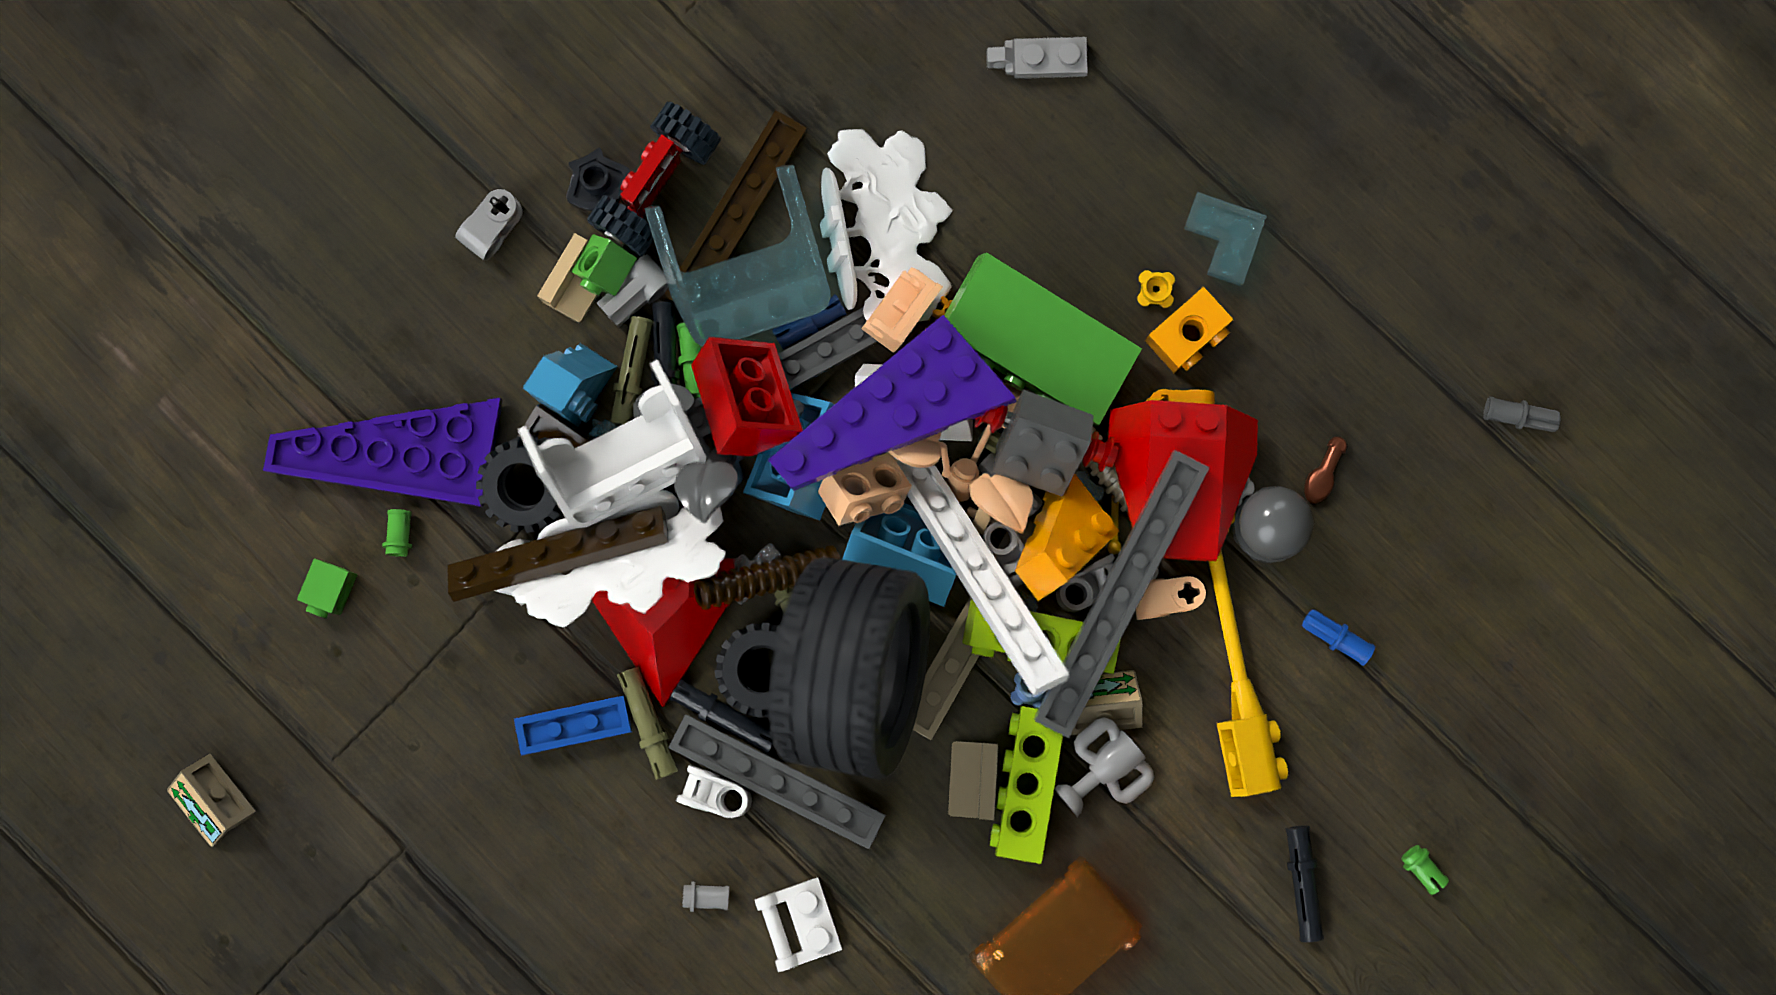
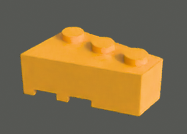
(1064, 539)

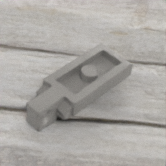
(1041, 57)

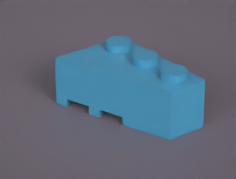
(570, 382)

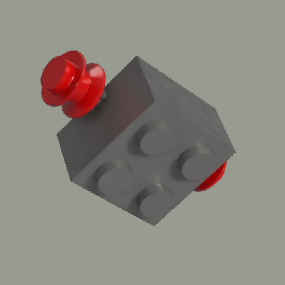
(1045, 442)

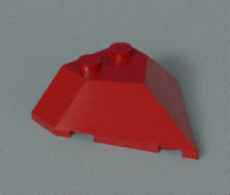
(667, 634)

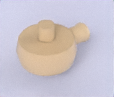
(981, 519)

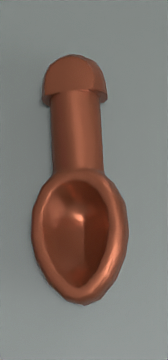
(1321, 480)

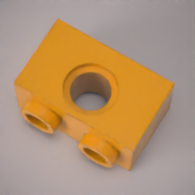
(1204, 314)

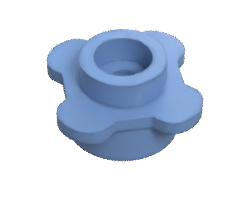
(1022, 696)

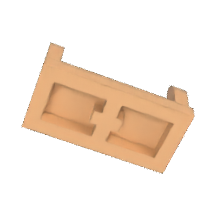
(901, 308)

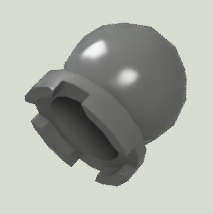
(1273, 524)

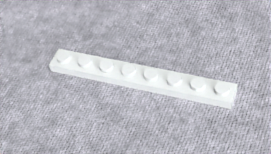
(984, 579)

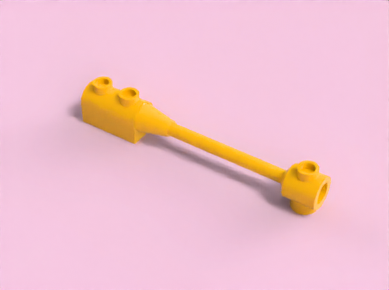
(1249, 735)

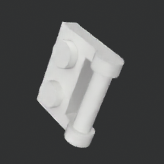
(811, 921)

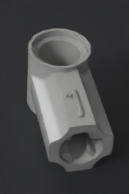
(642, 285)

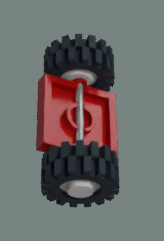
(677, 133)

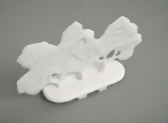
(889, 214)
(628, 577)

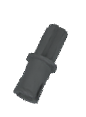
(1521, 414)

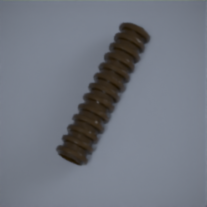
(756, 578)

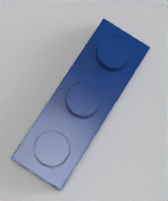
(573, 725)

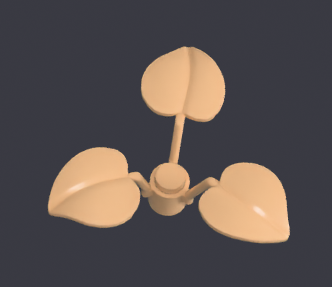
(997, 496)

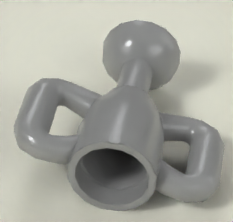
(1108, 765)

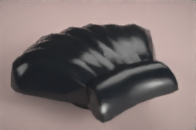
(593, 178)

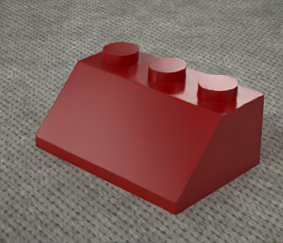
(745, 396)

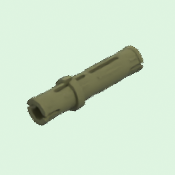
(631, 370)
(647, 723)

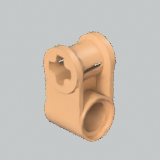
(1162, 597)

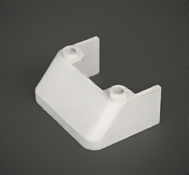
(621, 463)

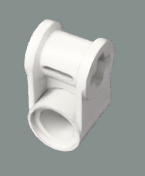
(712, 793)

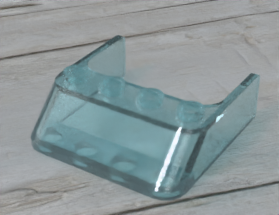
(751, 289)

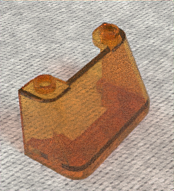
(1059, 937)

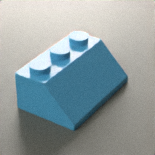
(769, 485)
(903, 543)

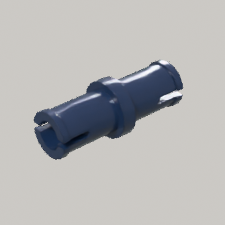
(799, 329)

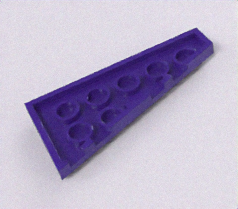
(907, 399)
(404, 453)

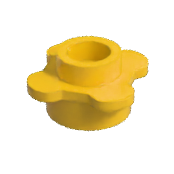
(1163, 281)

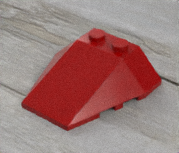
(1206, 433)

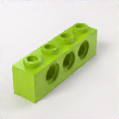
(1059, 630)
(1030, 843)

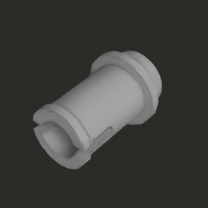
(705, 897)

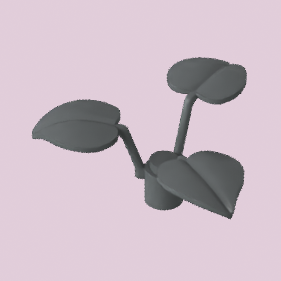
(706, 485)

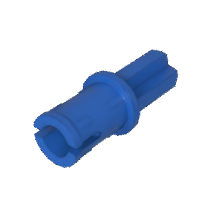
(1338, 636)

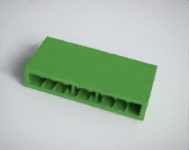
(1040, 338)

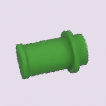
(398, 533)
(1423, 868)

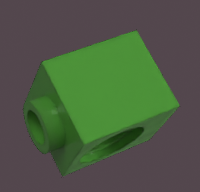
(603, 266)
(326, 588)

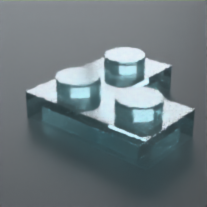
(1233, 228)

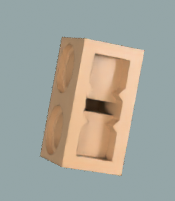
(865, 490)

